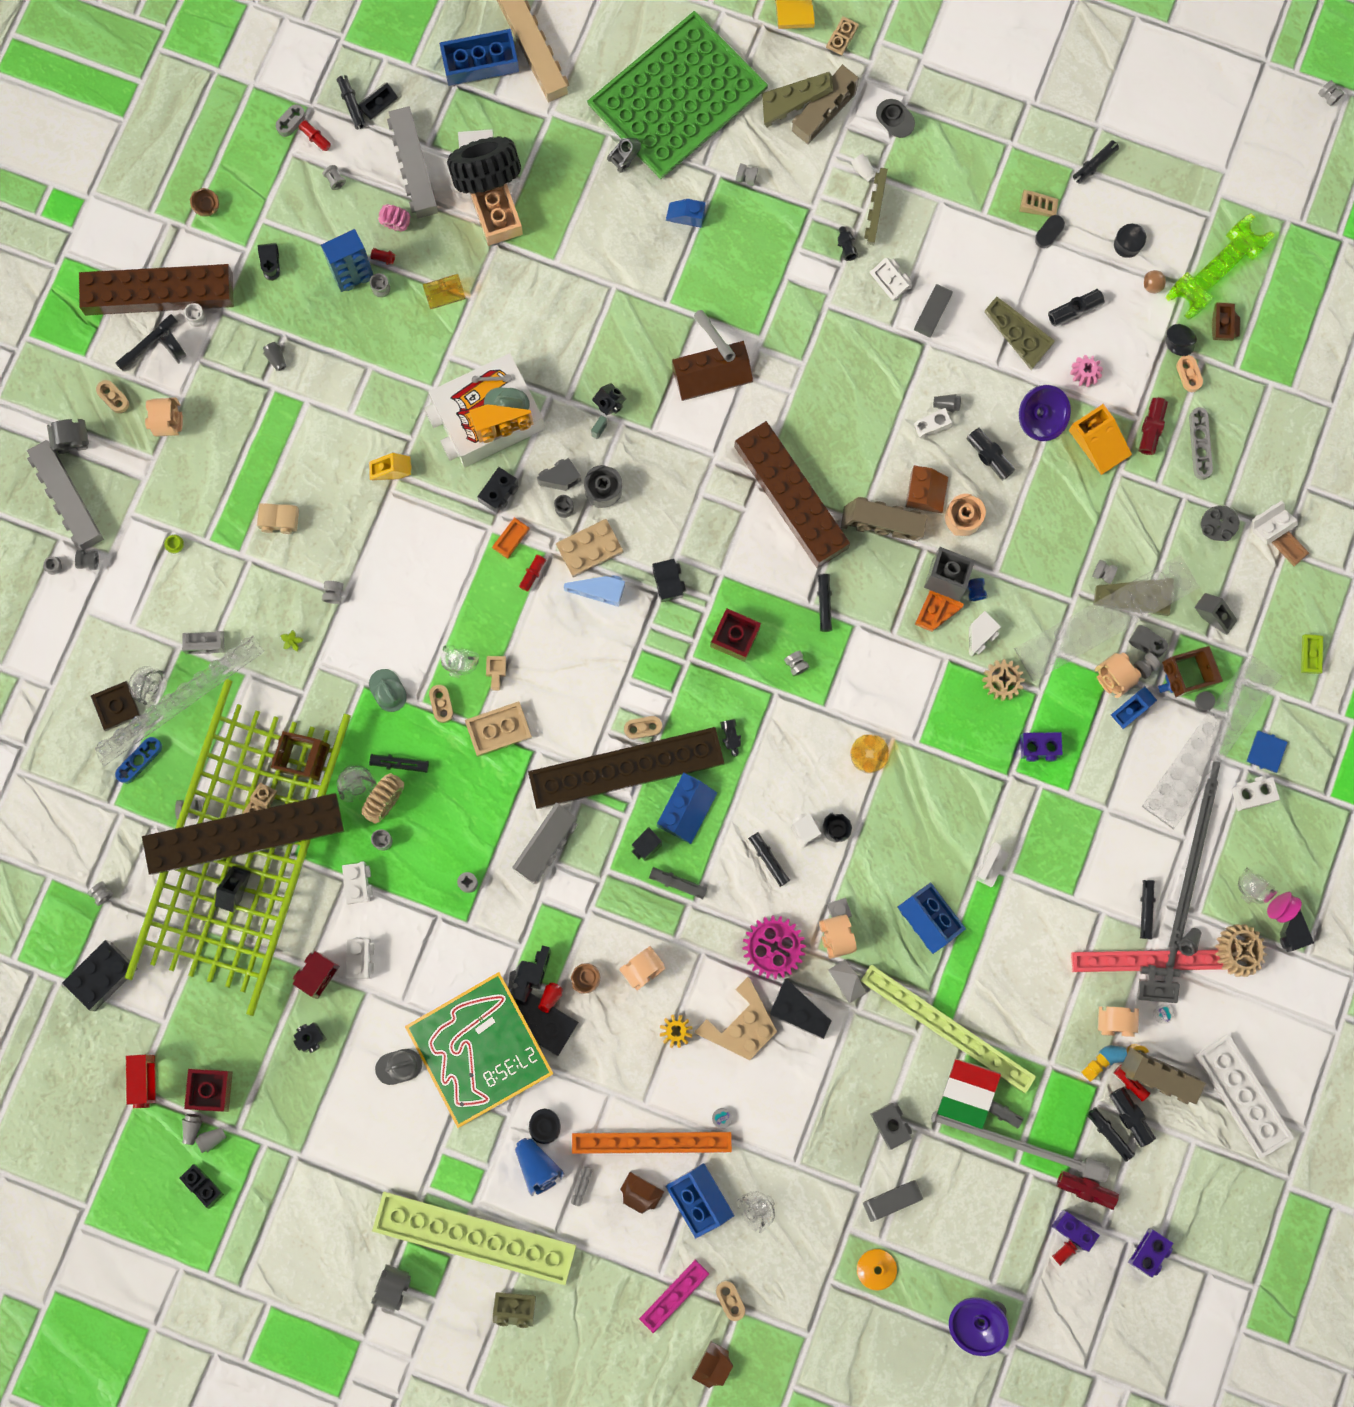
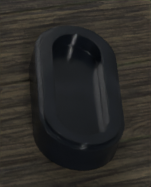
(1049, 231)

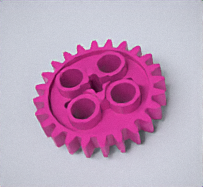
(765, 963)

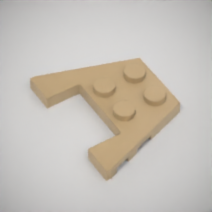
(748, 1031)

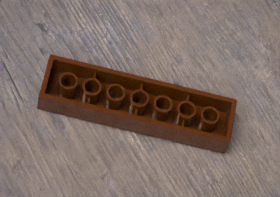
(155, 289)
(791, 494)

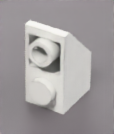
(981, 631)

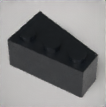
(798, 1011)

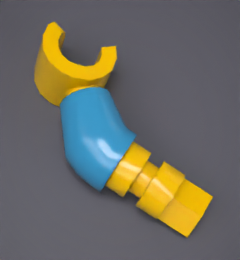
(1108, 1056)

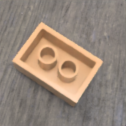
(497, 214)

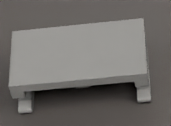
(203, 642)

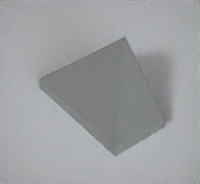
(847, 981)

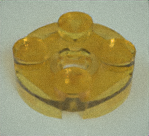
(880, 753)

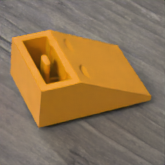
(497, 421)
(1101, 439)

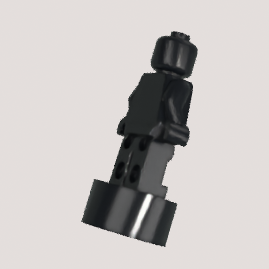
(845, 240)
(731, 741)

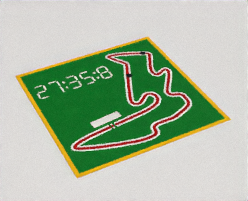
(478, 1050)

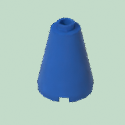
(537, 1167)

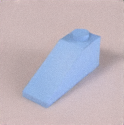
(602, 589)

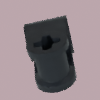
(269, 259)

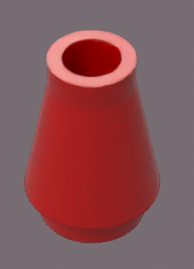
(550, 996)

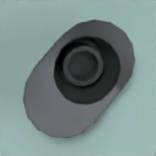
(895, 118)
(398, 1066)

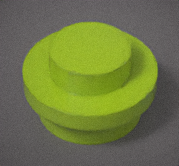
(174, 544)

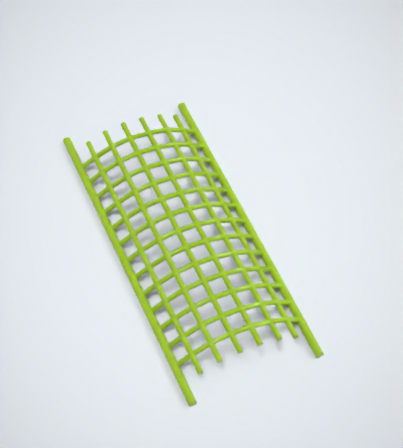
(292, 881)

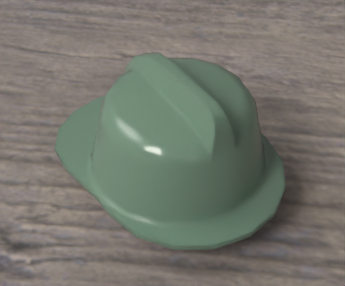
(507, 397)
(387, 690)

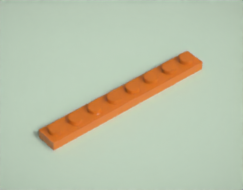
(652, 1142)

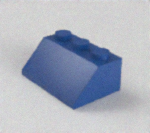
(686, 808)
(931, 918)
(699, 1201)

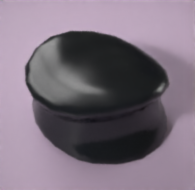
(1129, 240)
(1180, 340)
(172, 346)
(544, 1126)

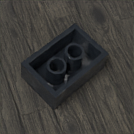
(98, 975)

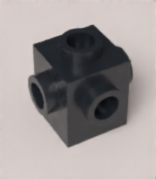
(609, 399)
(315, 1034)

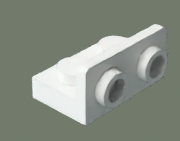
(891, 278)
(1273, 523)
(992, 865)
(356, 883)
(359, 958)

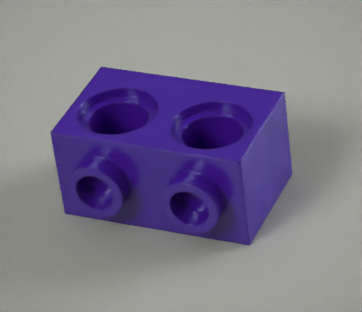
(1040, 741)
(1075, 1231)
(1146, 1249)

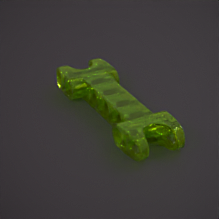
(1197, 288)

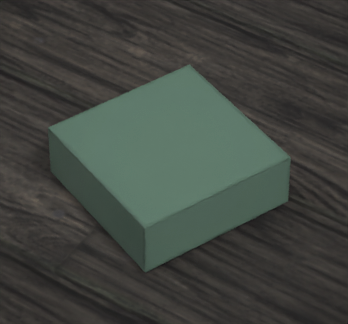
(599, 427)

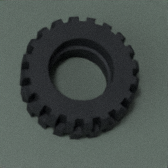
(484, 164)

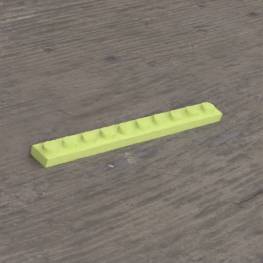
(947, 1028)

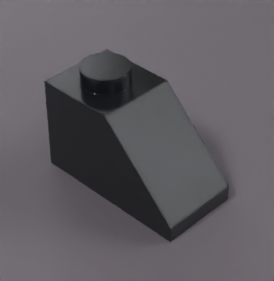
(646, 844)
(232, 888)
(1295, 934)

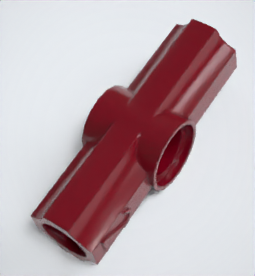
(1153, 426)
(1087, 1190)

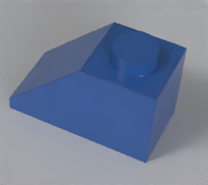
(686, 212)
(1134, 707)

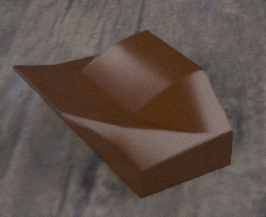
(1225, 322)
(640, 1193)
(713, 1366)

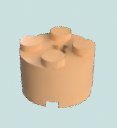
(164, 417)
(970, 506)
(1117, 674)
(837, 936)
(642, 967)
(1118, 1020)

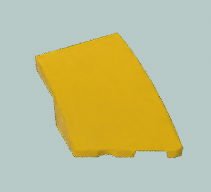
(795, 14)

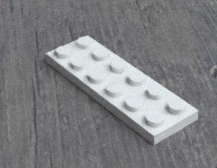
(1244, 1096)

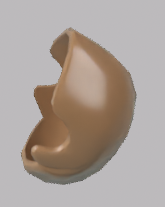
(204, 202)
(585, 978)

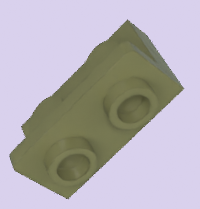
(514, 1309)

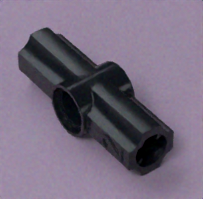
(1067, 312)
(990, 453)
(1132, 1117)

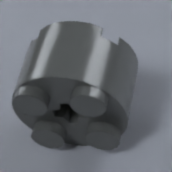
(67, 435)
(608, 477)
(390, 1287)

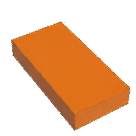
(511, 538)

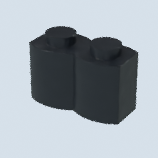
(667, 580)

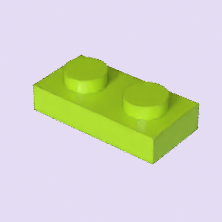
(1312, 654)

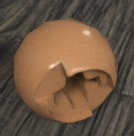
(1154, 281)

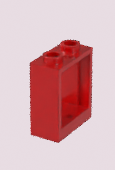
(140, 1080)

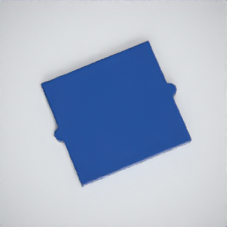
(1267, 751)

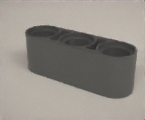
(933, 310)
(892, 1200)

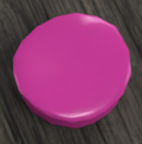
(1284, 907)

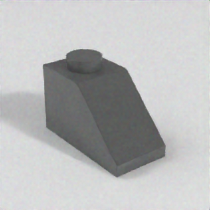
(1216, 612)

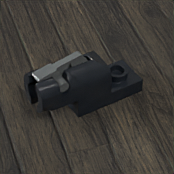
(528, 976)

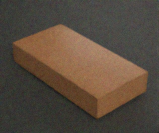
(1290, 548)

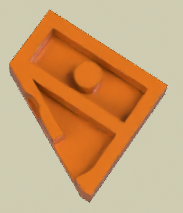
(936, 611)

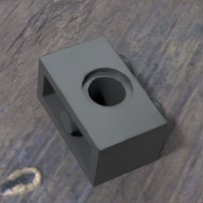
(883, 1116)

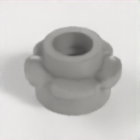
(52, 560)

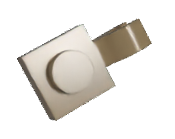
(496, 668)

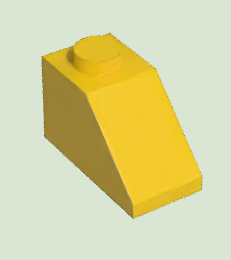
(390, 467)

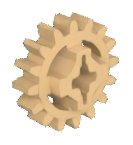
(995, 680)

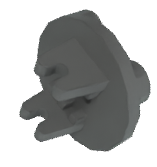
(1228, 525)

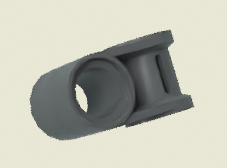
(622, 156)
(1147, 640)

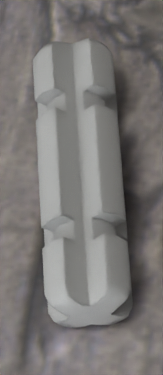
(581, 1186)

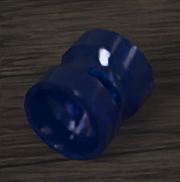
(976, 589)

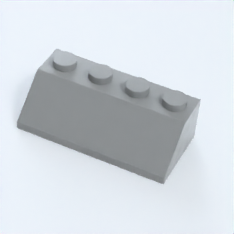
(545, 843)

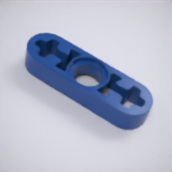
(133, 774)

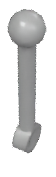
(507, 378)

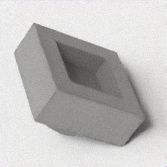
(839, 908)

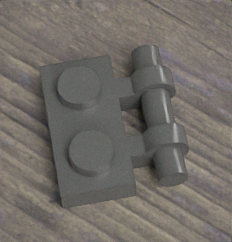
(1159, 990)

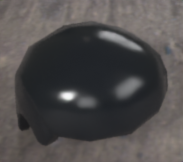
(837, 827)

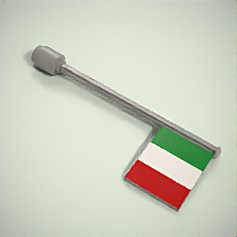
(968, 1103)

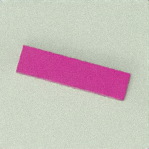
(674, 1296)

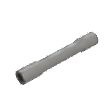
(723, 347)

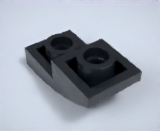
(201, 1186)

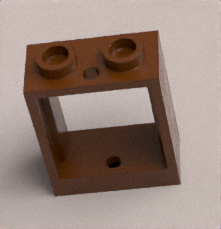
(1206, 665)
(315, 760)

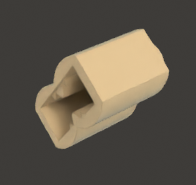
(277, 517)

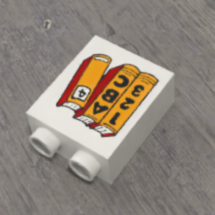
(455, 399)

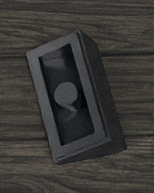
(377, 100)

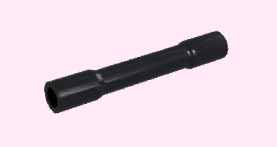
(127, 359)

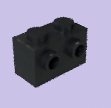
(498, 490)

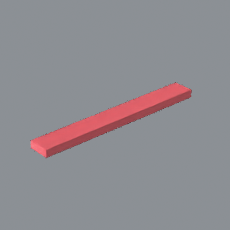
(1134, 960)

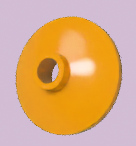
(866, 1266)

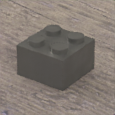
(949, 574)

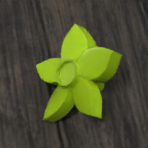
(291, 640)

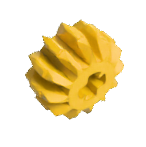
(683, 1031)

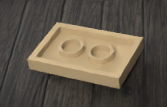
(589, 548)
(498, 729)

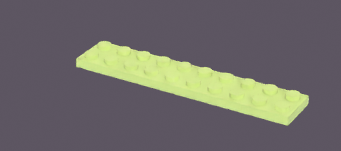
(474, 1238)

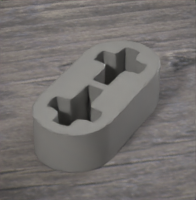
(290, 120)

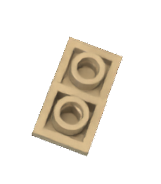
(842, 36)
(261, 798)

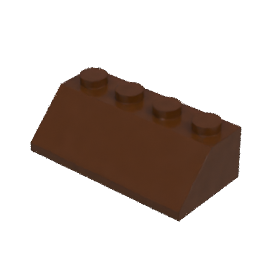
(710, 372)

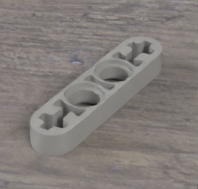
(1200, 443)

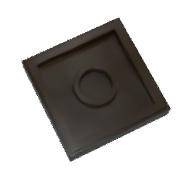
(115, 706)

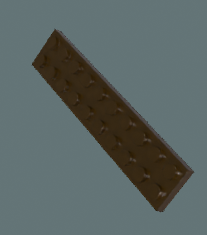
(625, 768)
(242, 834)

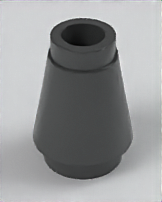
(274, 355)
(950, 402)
(1190, 942)

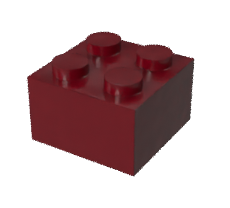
(735, 634)
(315, 974)
(208, 1090)

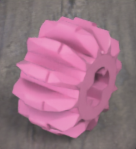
(394, 217)
(1081, 375)

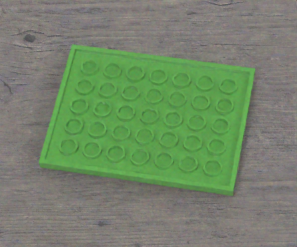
(678, 94)

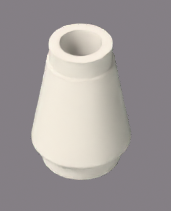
(863, 166)

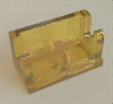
(444, 291)

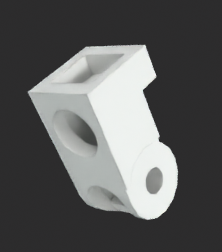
(933, 423)

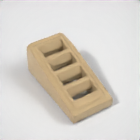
(1030, 208)

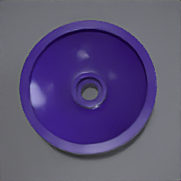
(1053, 414)
(976, 1336)

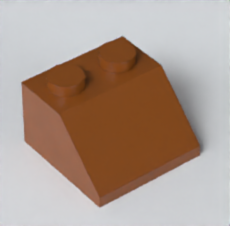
(926, 489)

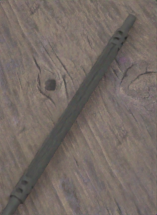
(1192, 867)

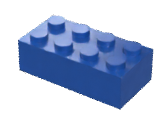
(479, 57)
(347, 260)

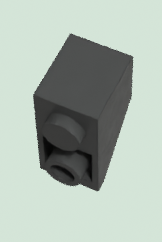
(561, 476)

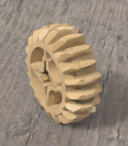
(382, 798)
(1232, 950)

